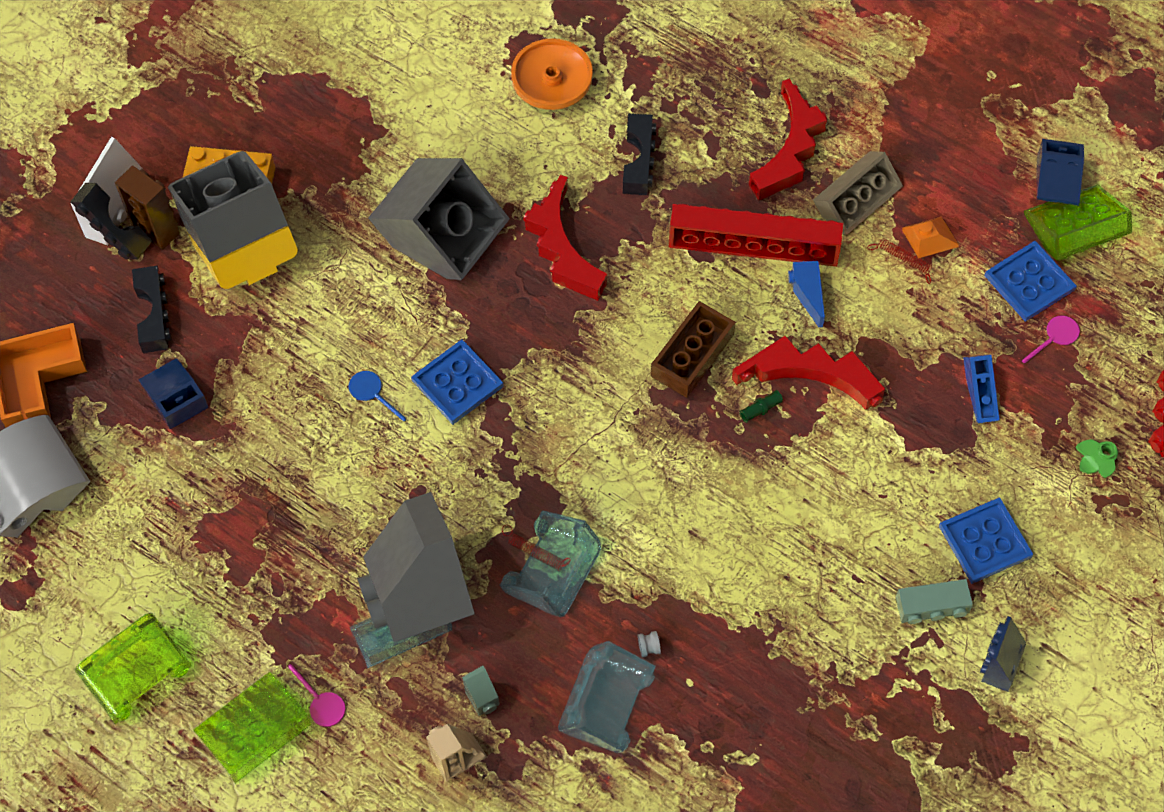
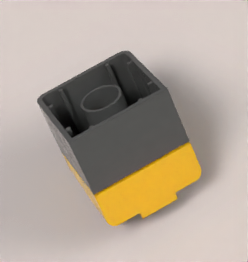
(234, 220)

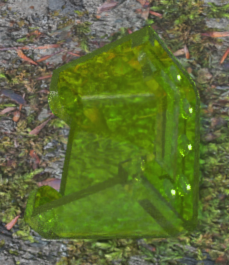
(131, 666)

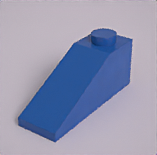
(808, 289)
(982, 387)

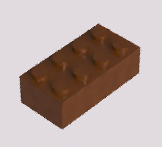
(147, 206)
(692, 349)

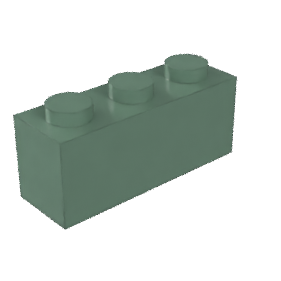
(934, 601)

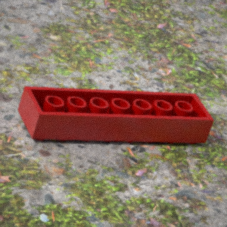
(755, 234)

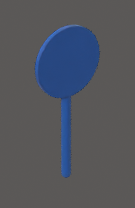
(366, 386)

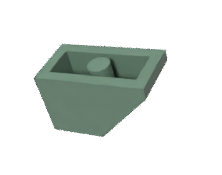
(480, 691)

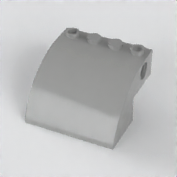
(35, 473)

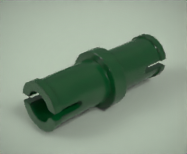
(761, 406)

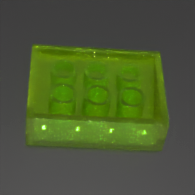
(1075, 228)
(253, 727)

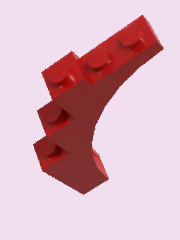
(787, 166)
(568, 266)

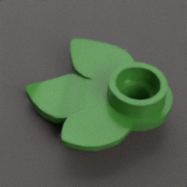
(1095, 459)

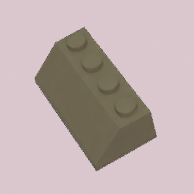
(859, 191)

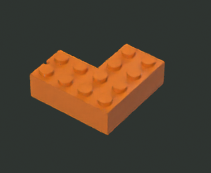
(30, 363)

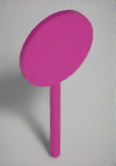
(1060, 330)
(326, 708)

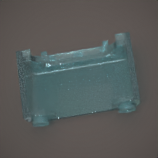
(542, 584)
(605, 696)

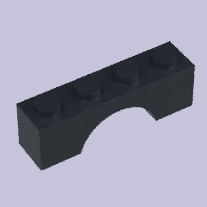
(636, 174)
(93, 204)
(153, 331)

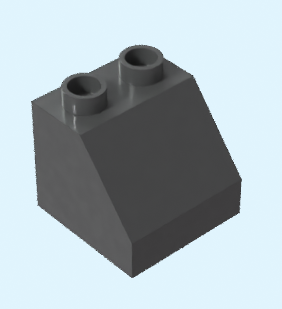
(440, 216)
(414, 572)

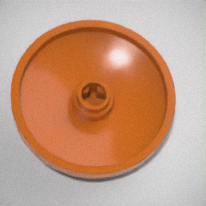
(551, 74)

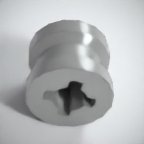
(649, 644)

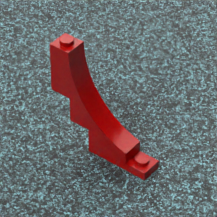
(785, 361)

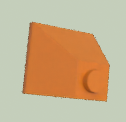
(930, 237)

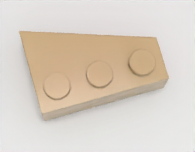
(453, 750)

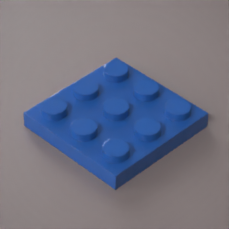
(1030, 281)
(457, 381)
(985, 540)

